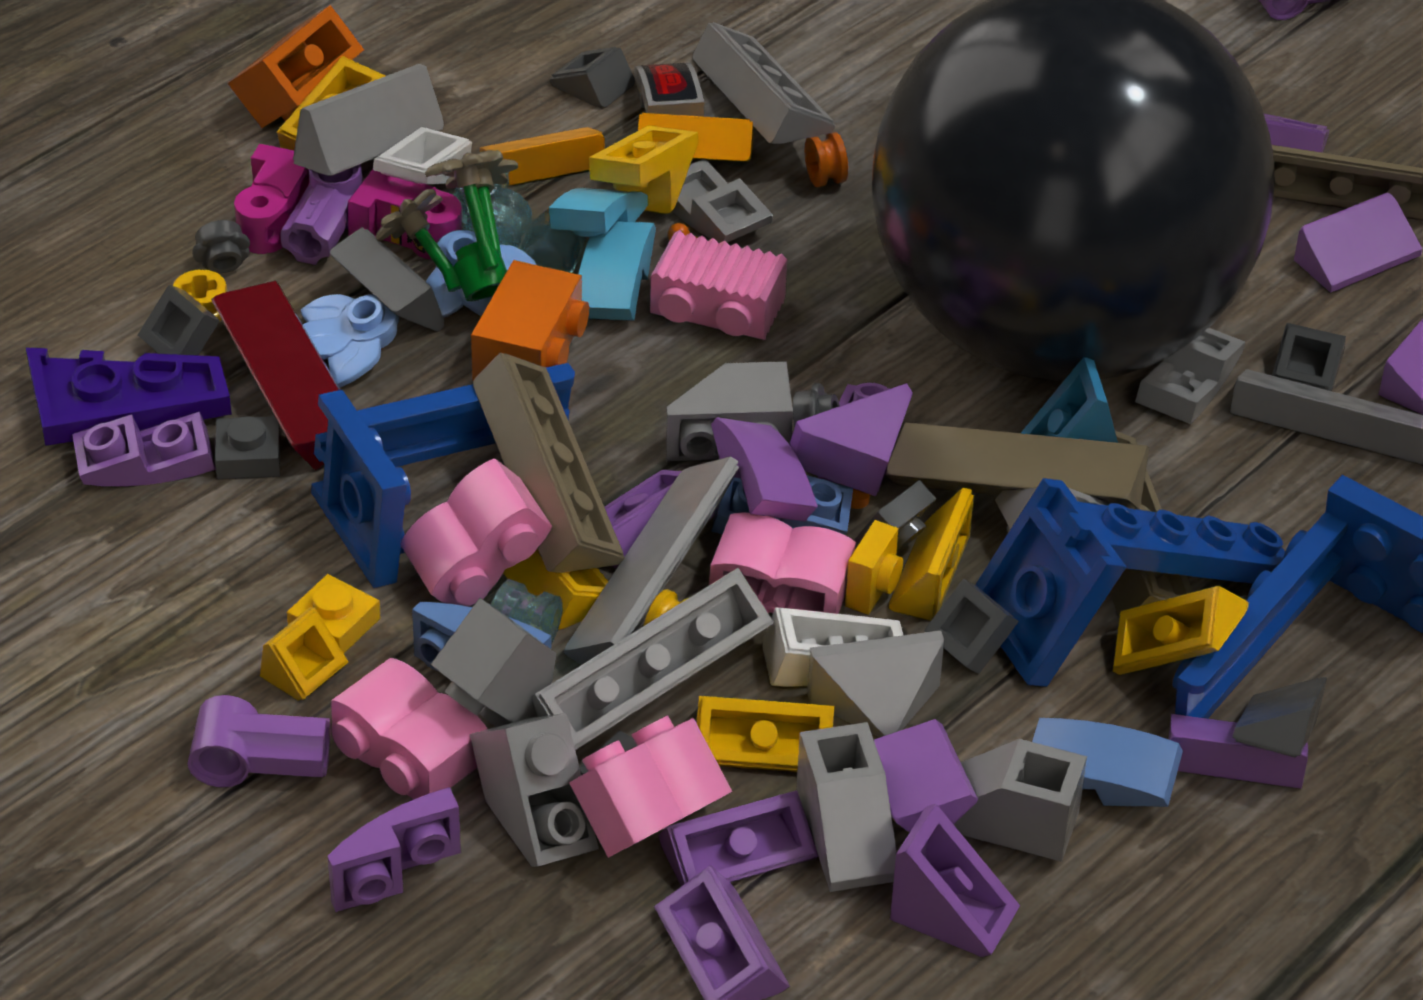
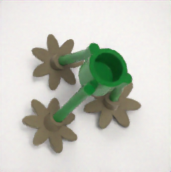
(479, 263)

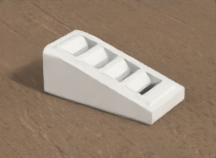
(418, 152)
(796, 631)

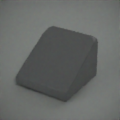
(595, 76)
(1309, 356)

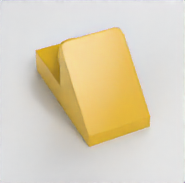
(648, 162)

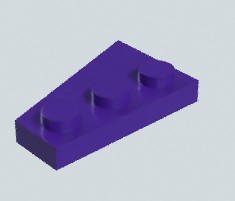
(94, 390)

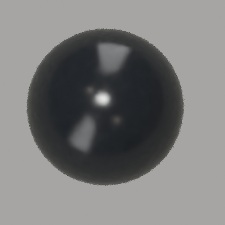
(1073, 183)

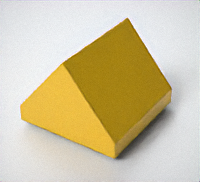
(301, 656)

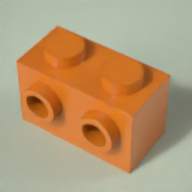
(294, 67)
(531, 317)

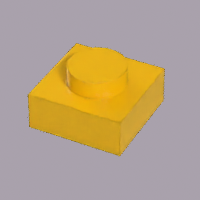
(873, 568)
(342, 608)

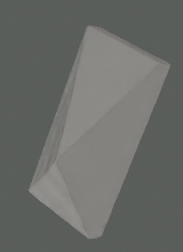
(877, 679)

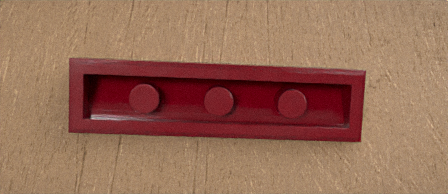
(280, 360)

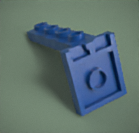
(362, 452)
(1358, 544)
(1071, 554)

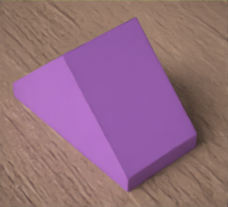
(853, 439)
(948, 888)

